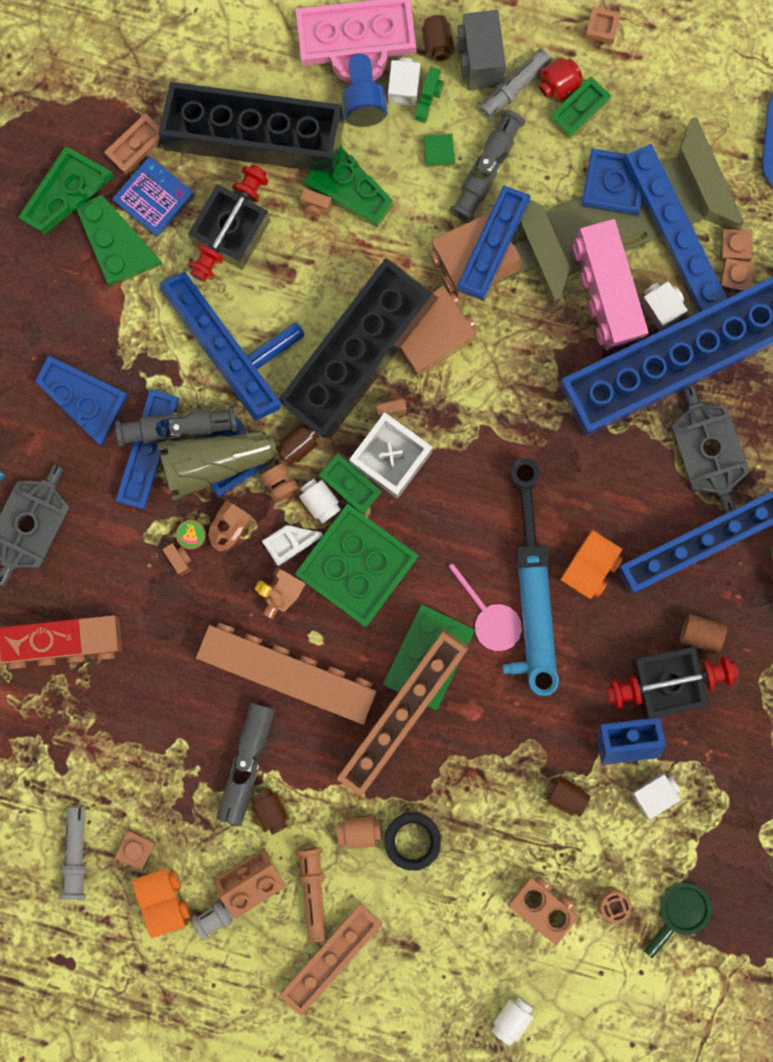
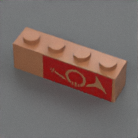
(59, 641)

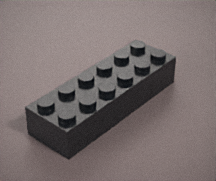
(251, 127)
(357, 348)

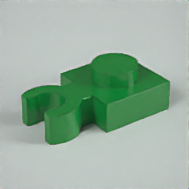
(432, 88)

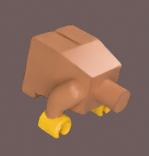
(280, 593)

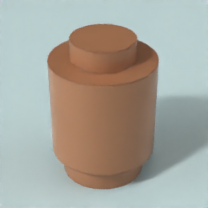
(359, 832)

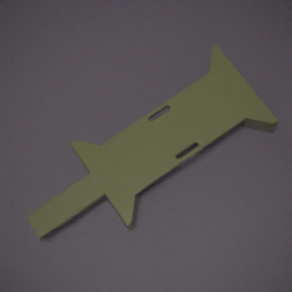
(551, 233)

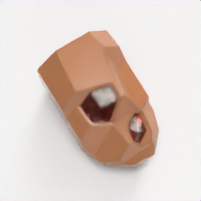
(228, 526)

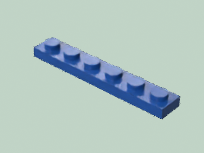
(675, 227)
(220, 346)

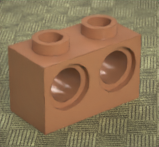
(538, 915)

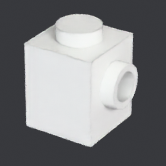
(663, 305)

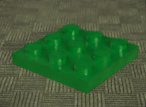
(356, 565)

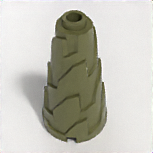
(202, 462)

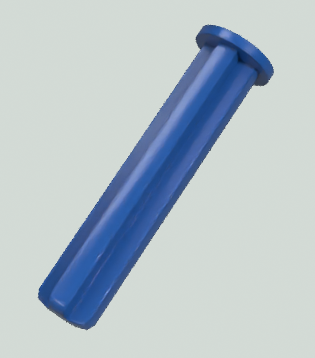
(276, 345)

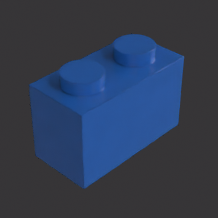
(630, 741)

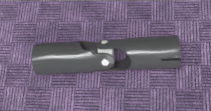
(251, 744)

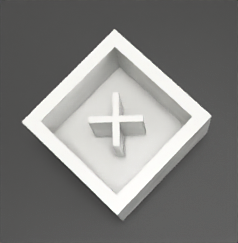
(390, 455)

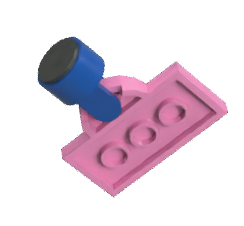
(357, 44)

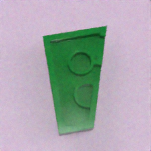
(64, 189)
(352, 189)
(115, 243)

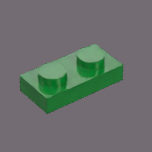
(580, 107)
(350, 484)

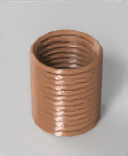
(703, 634)

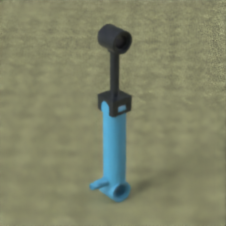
(534, 592)

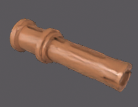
(311, 879)

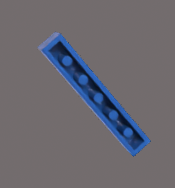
(697, 544)

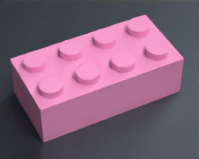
(609, 285)

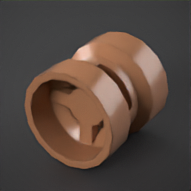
(279, 482)
(610, 903)

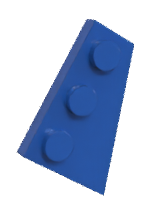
(83, 397)

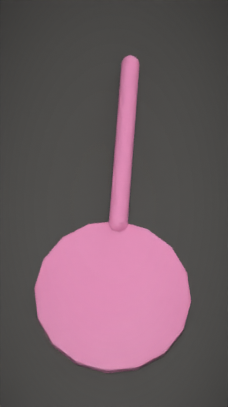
(497, 625)

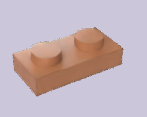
(134, 144)

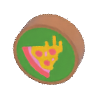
(191, 534)

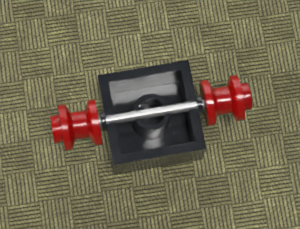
(229, 225)
(671, 682)

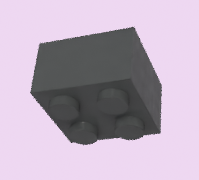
(481, 50)

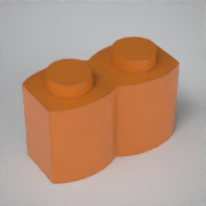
(591, 566)
(161, 902)

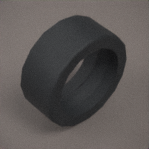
(396, 857)

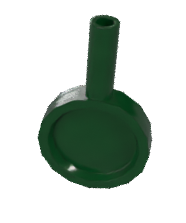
(683, 910)

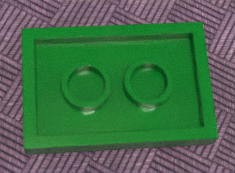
(420, 637)

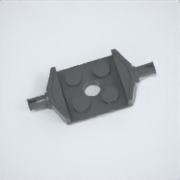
(710, 473)
(48, 510)

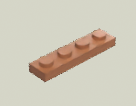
(330, 959)

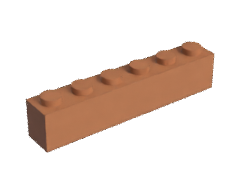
(285, 674)
(403, 712)

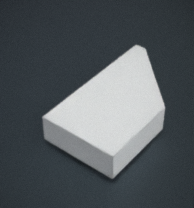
(290, 542)

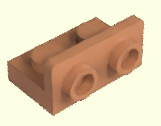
(249, 883)

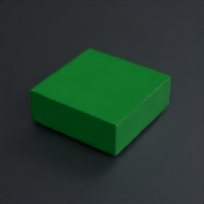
(439, 150)

